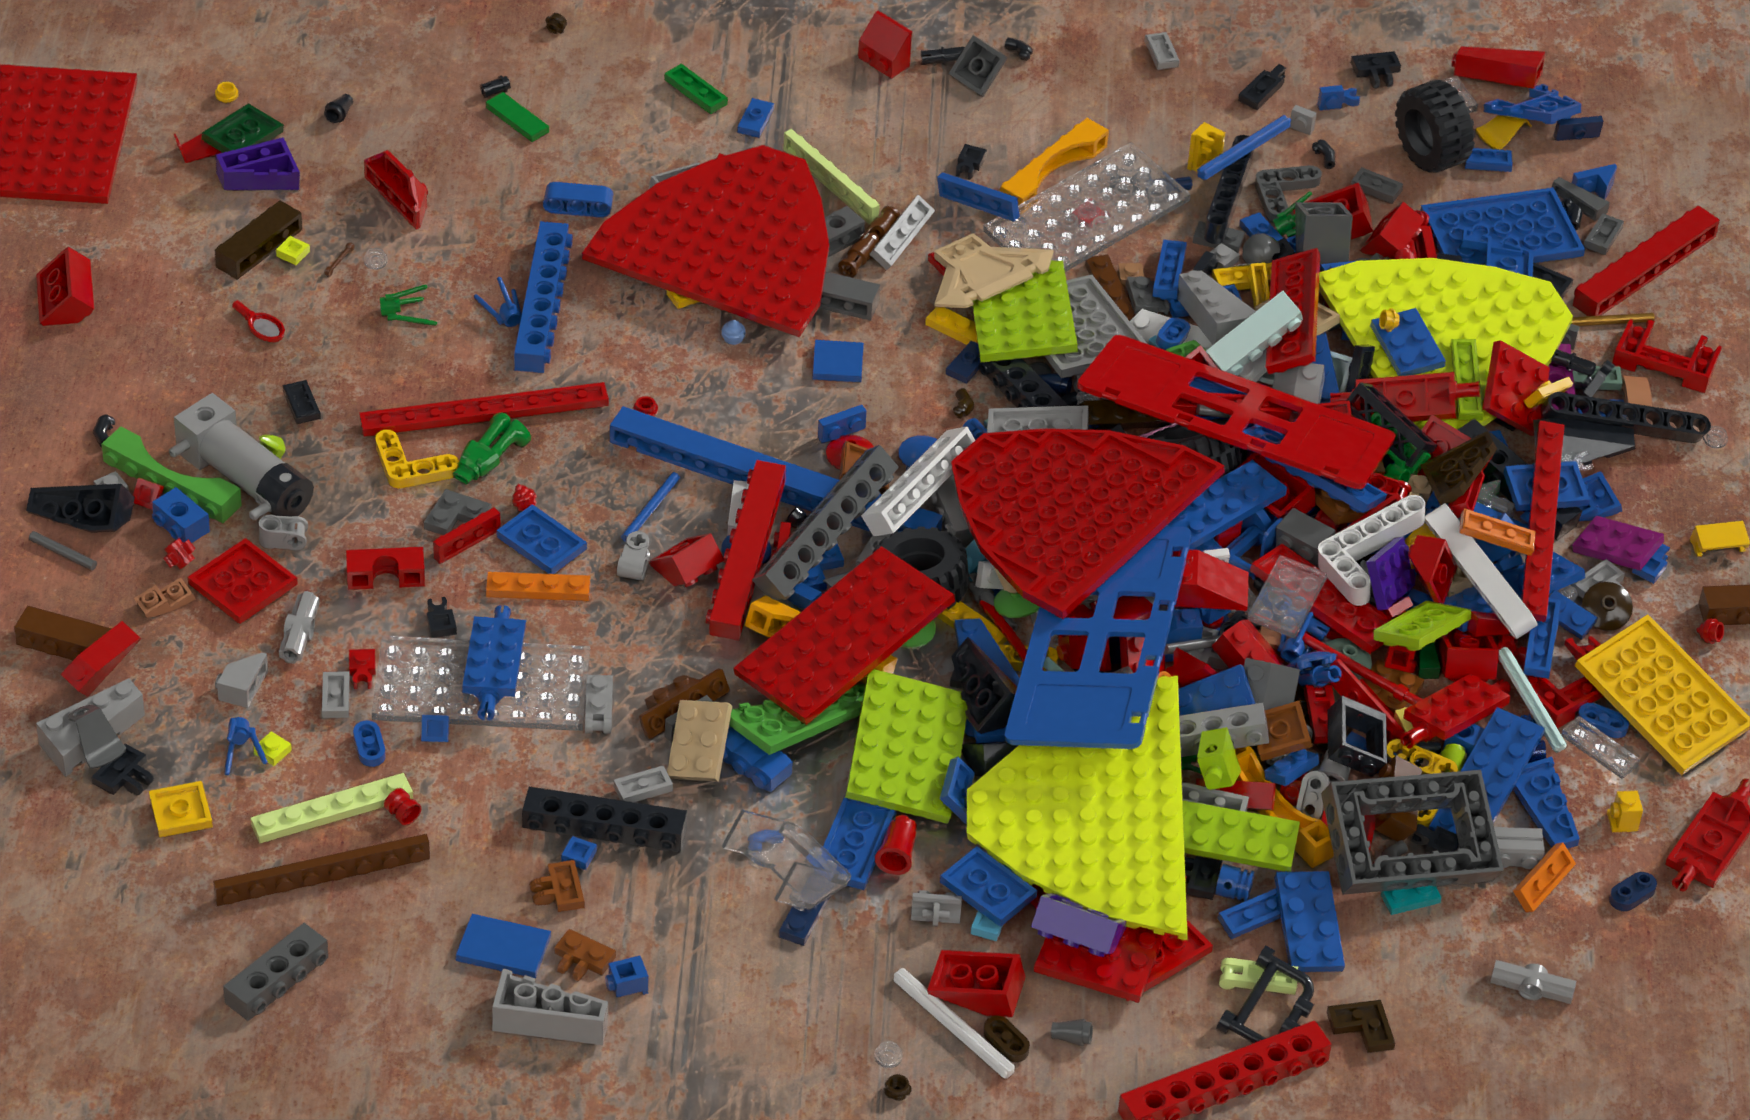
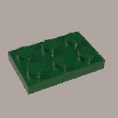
(242, 129)

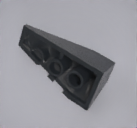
(1593, 438)
(84, 506)
(984, 686)
(984, 756)

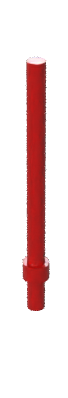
(1399, 691)

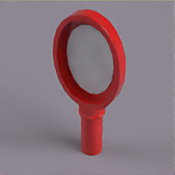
(261, 324)

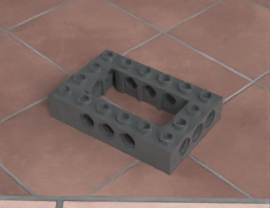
(1461, 791)

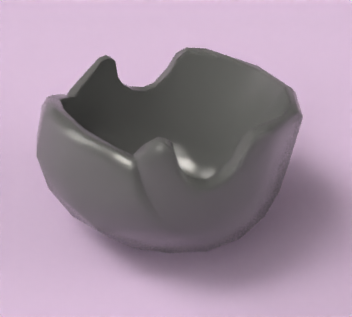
(1260, 249)

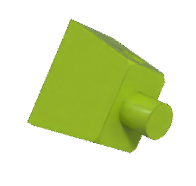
(1218, 766)

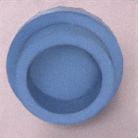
(733, 332)

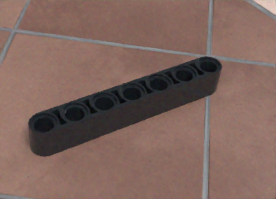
(1227, 197)
(1636, 413)

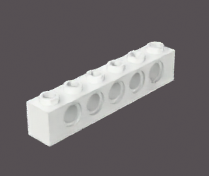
(917, 483)

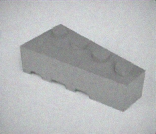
(1211, 305)
(60, 738)
(547, 1011)

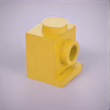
(1625, 812)

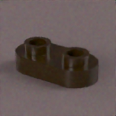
(1008, 1039)

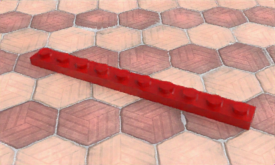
(484, 408)
(1543, 518)

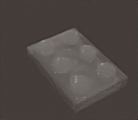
(1287, 596)

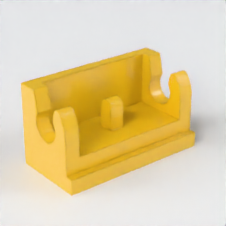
(1205, 145)
(1719, 537)

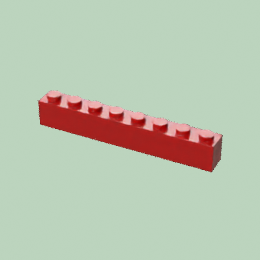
(1646, 262)
(747, 550)

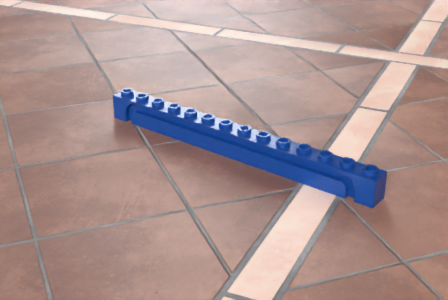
(732, 462)

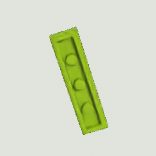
(1466, 371)

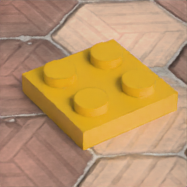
(180, 809)

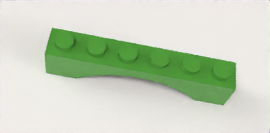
(214, 495)

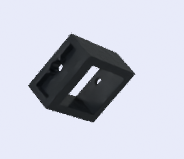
(1371, 722)

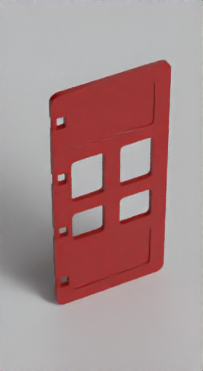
(1317, 442)

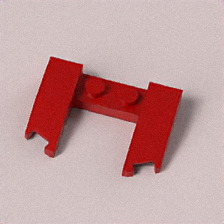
(1634, 351)
(1565, 702)

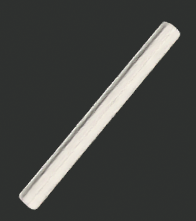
(954, 1023)

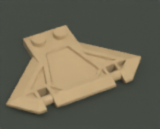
(984, 271)

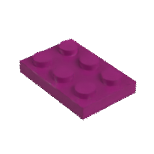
(1618, 542)

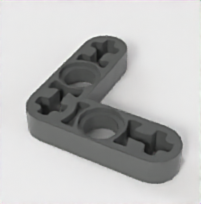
(1272, 183)

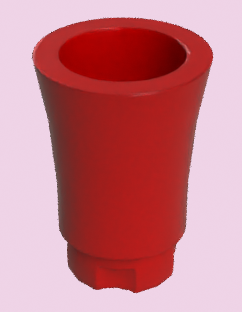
(897, 847)

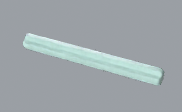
(1531, 699)

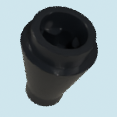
(337, 109)

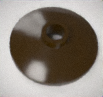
(1608, 617)

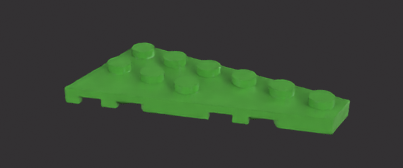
(776, 729)

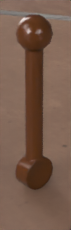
(329, 269)

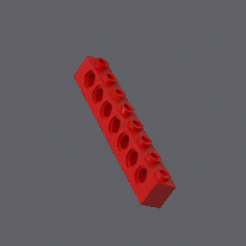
(1228, 1075)

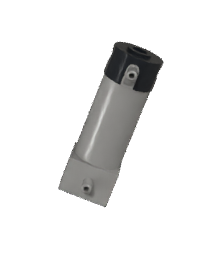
(210, 435)

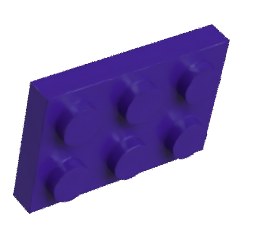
(1391, 573)

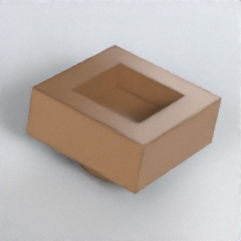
(1129, 270)

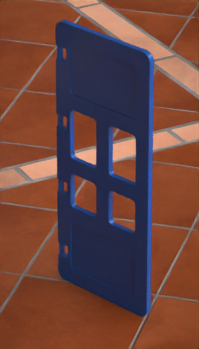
(1094, 706)

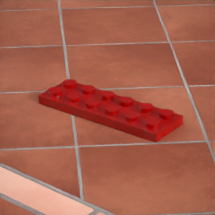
(1331, 606)

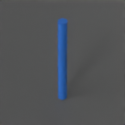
(651, 505)

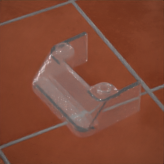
(792, 854)

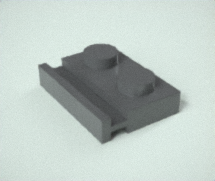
(1141, 296)

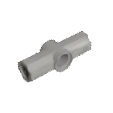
(299, 627)
(1533, 981)

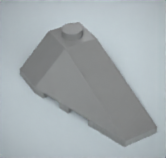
(1302, 382)

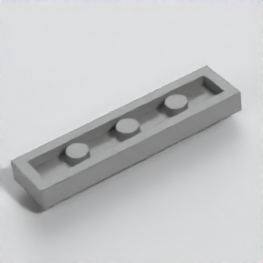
(902, 232)

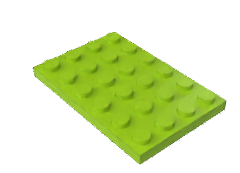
(1027, 319)
(906, 744)

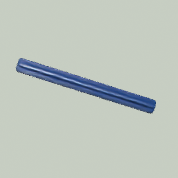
(1243, 147)

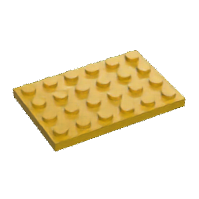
(1664, 694)

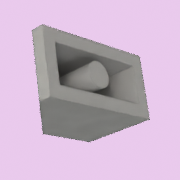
(242, 680)

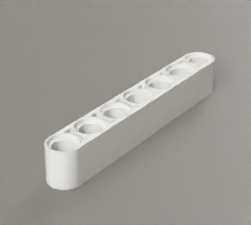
(1481, 572)

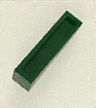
(1428, 662)

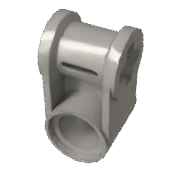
(281, 532)
(634, 557)

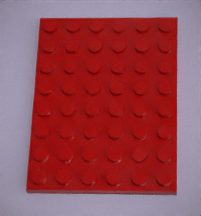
(62, 131)

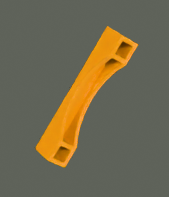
(1080, 143)
(770, 615)
(1313, 836)

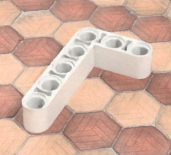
(1340, 552)

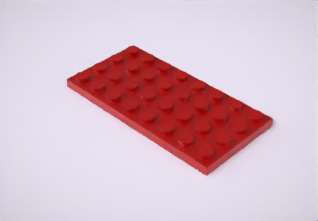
(843, 635)

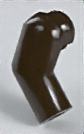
(965, 404)

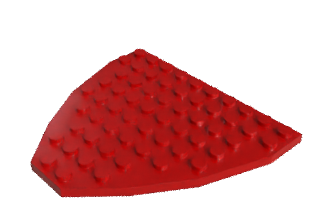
(729, 235)
(1072, 504)

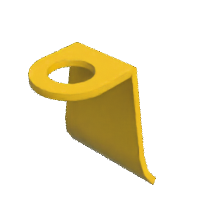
(1500, 130)

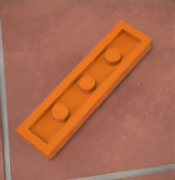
(538, 586)

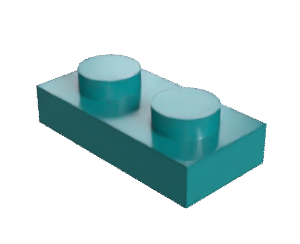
(1410, 899)

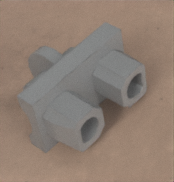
(936, 907)

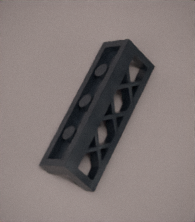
(1396, 418)

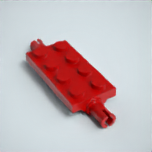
(1418, 394)
(1454, 709)
(1712, 839)

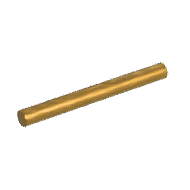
(1612, 319)

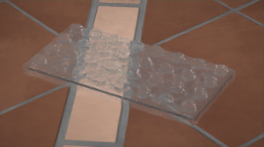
(1092, 208)
(428, 673)

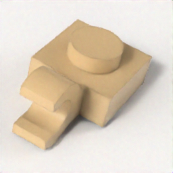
(1420, 486)

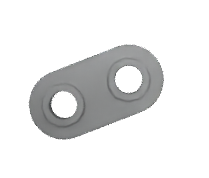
(1312, 796)

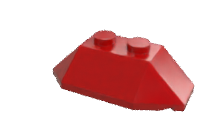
(397, 186)

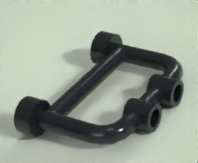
(1270, 964)

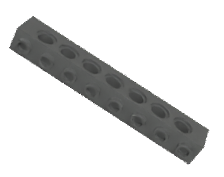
(873, 464)

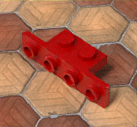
(1360, 692)

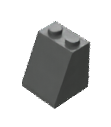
(1325, 228)

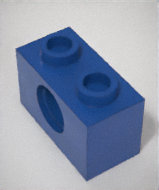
(180, 516)

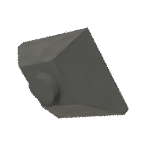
(978, 65)

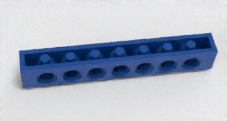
(542, 296)

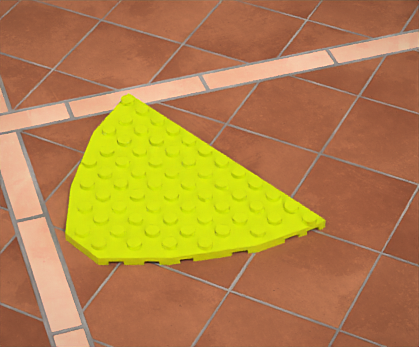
(1095, 821)

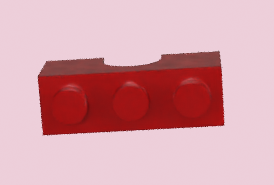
(367, 564)

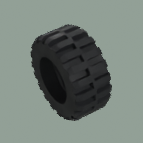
(1435, 126)
(1215, 449)
(934, 555)

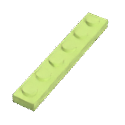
(832, 177)
(327, 808)

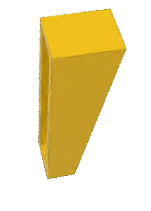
(1258, 283)

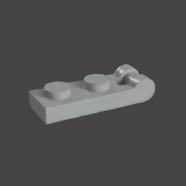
(599, 704)

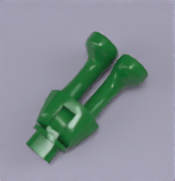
(479, 458)

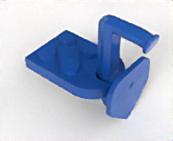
(1255, 531)

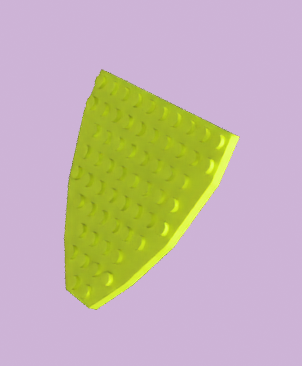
(1454, 303)

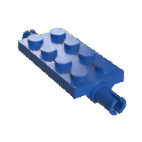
(494, 659)

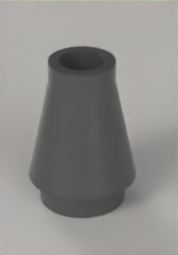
(1074, 1031)

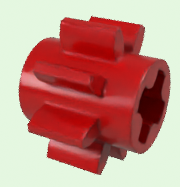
(179, 553)

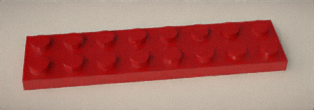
(1299, 279)

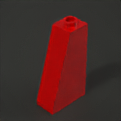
(1499, 65)

